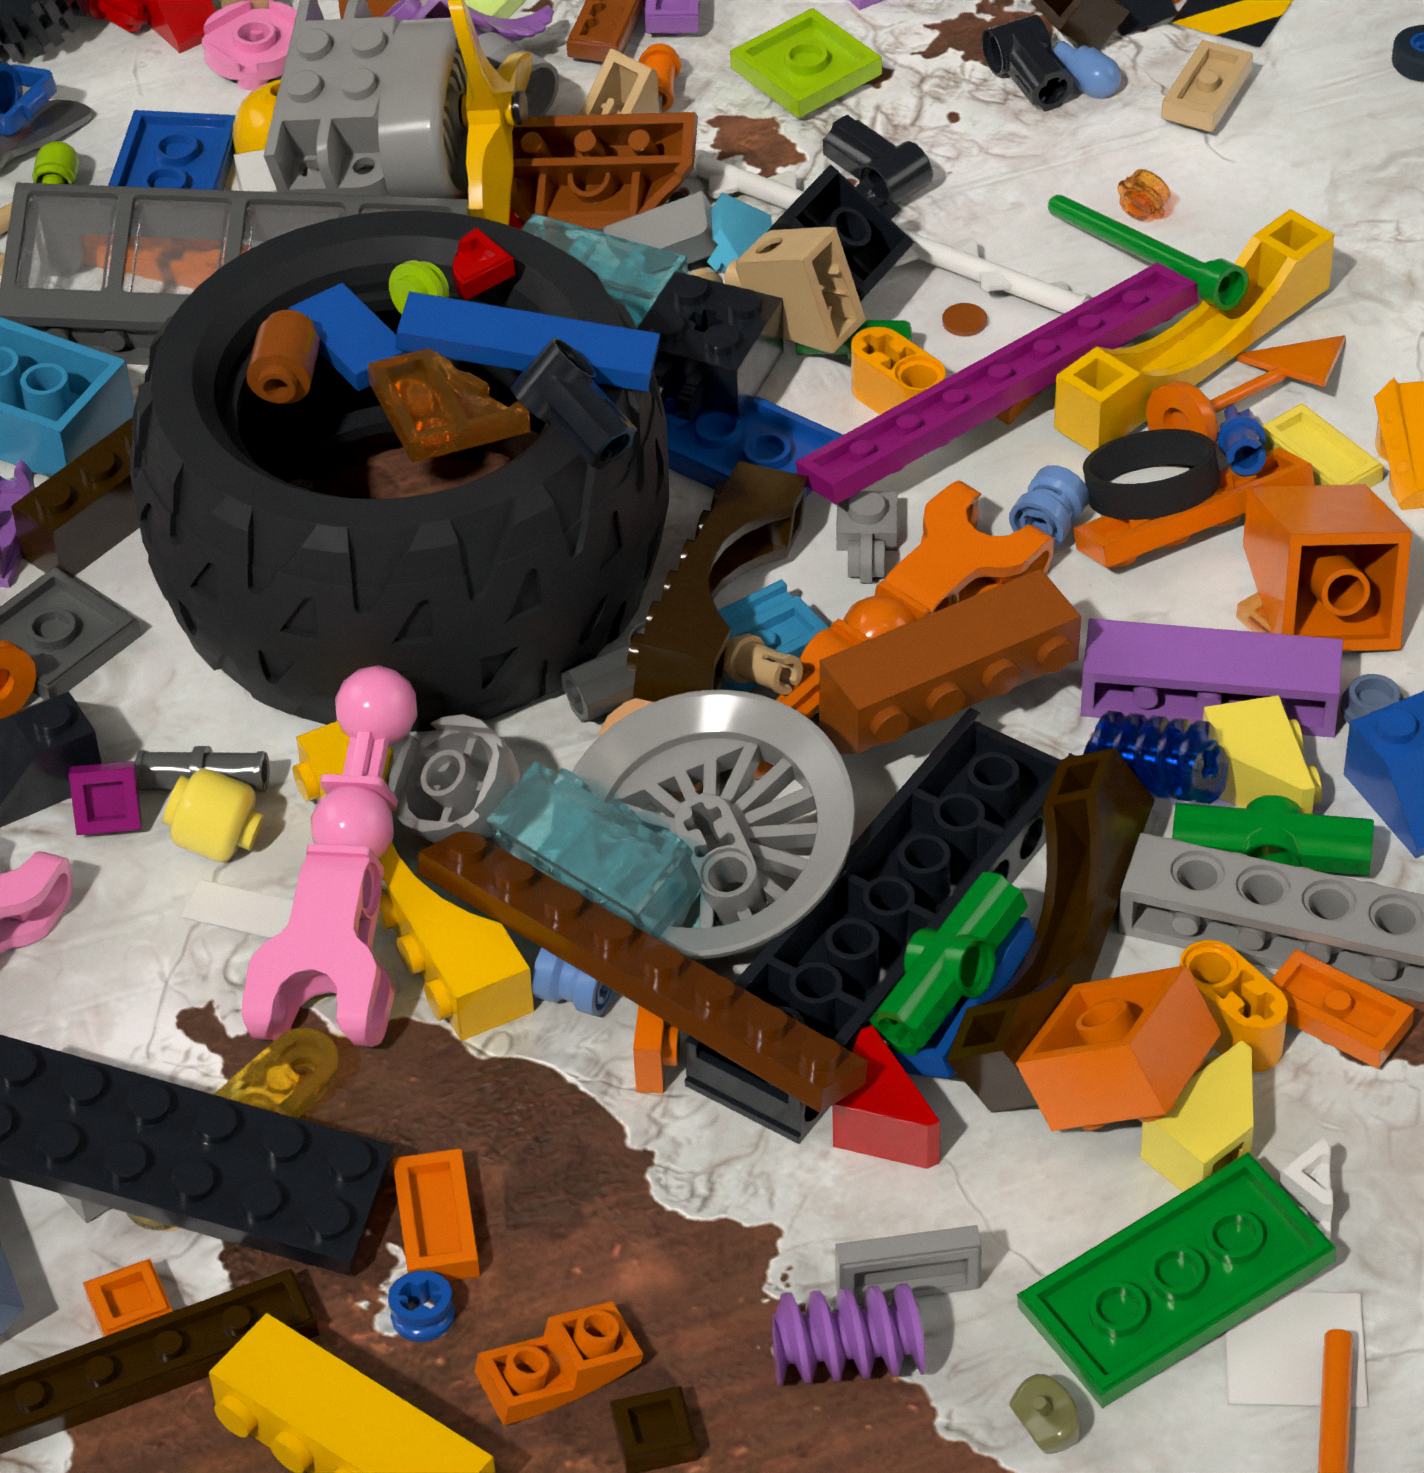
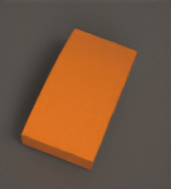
(571, 1360)

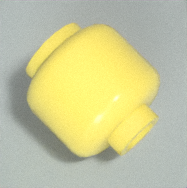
(212, 815)

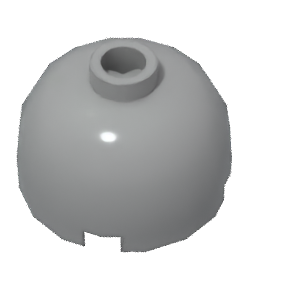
(452, 778)

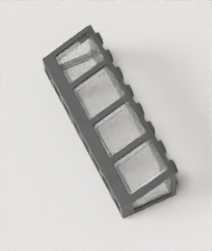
(123, 258)

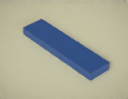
(516, 337)

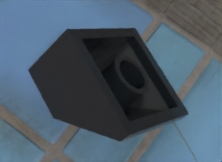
(37, 754)

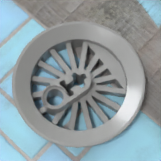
(695, 740)

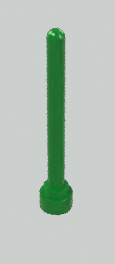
(1217, 281)

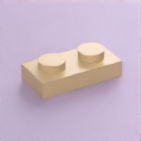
(1207, 85)

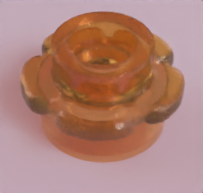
(1143, 195)

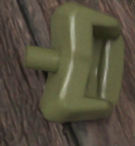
(1047, 1413)

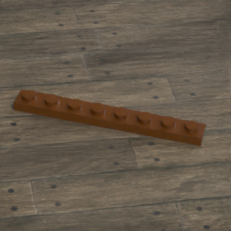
(644, 970)

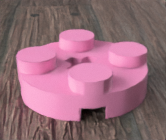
(248, 42)

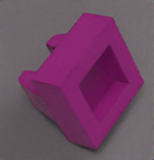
(105, 798)

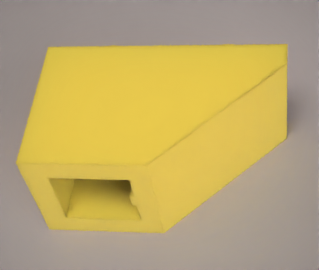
(1263, 753)
(1208, 1124)

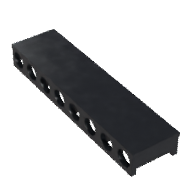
(958, 815)

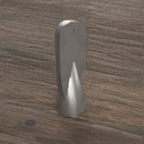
(47, 125)

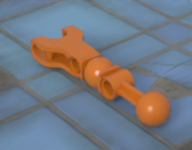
(940, 572)

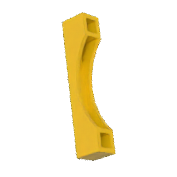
(1109, 388)
(465, 959)

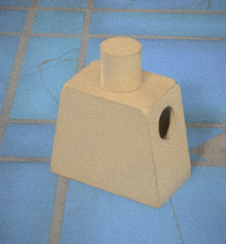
(811, 277)

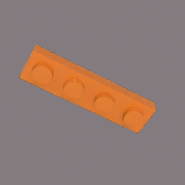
(1121, 541)

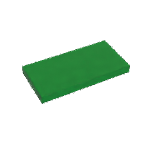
(1175, 1279)

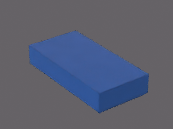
(349, 333)

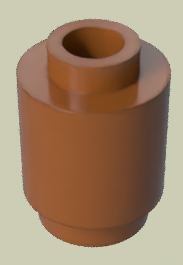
(283, 357)

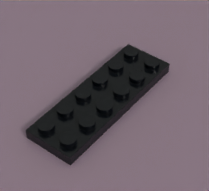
(187, 1156)

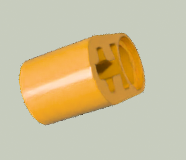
(890, 368)
(1240, 1001)

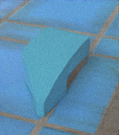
(735, 229)

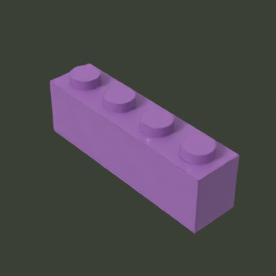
(1187, 668)

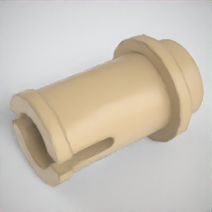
(753, 661)

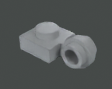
(866, 530)

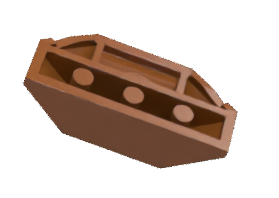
(600, 165)

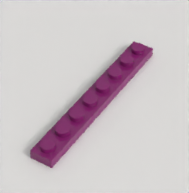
(994, 383)

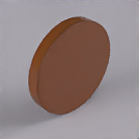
(964, 319)

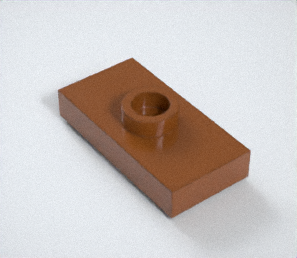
(602, 27)

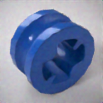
(421, 1323)

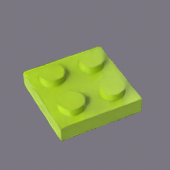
(805, 62)

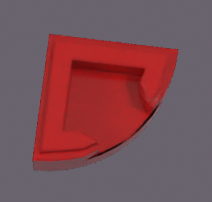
(479, 265)

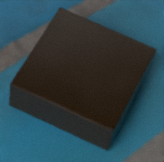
(654, 1430)

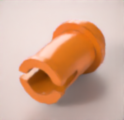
(668, 66)

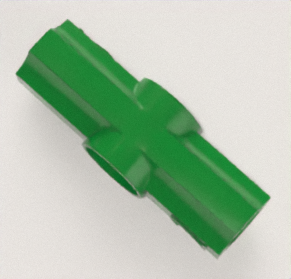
(1281, 833)
(949, 963)

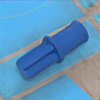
(1242, 441)

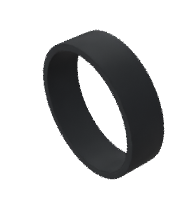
(1156, 497)

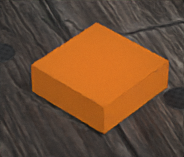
(126, 1297)

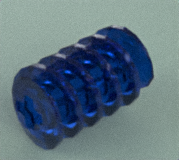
(1166, 755)

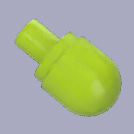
(56, 164)

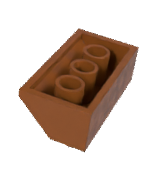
(946, 662)

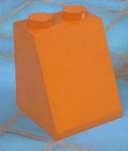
(1329, 563)

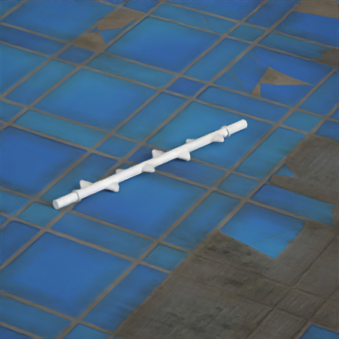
(956, 257)

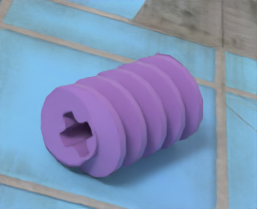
(847, 1333)

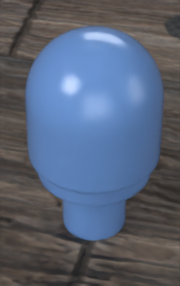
(1092, 70)

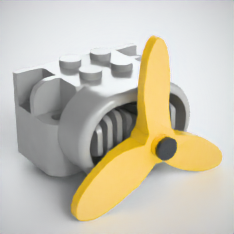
(396, 109)

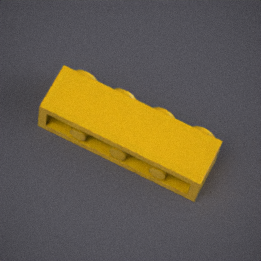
(328, 1414)

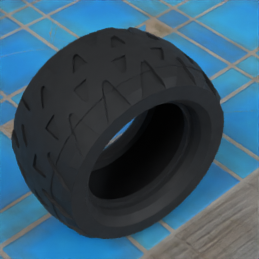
(454, 589)

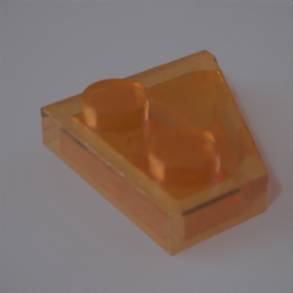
(440, 407)

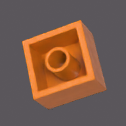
(1119, 1049)

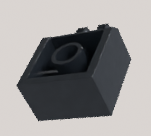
(866, 232)
(713, 343)

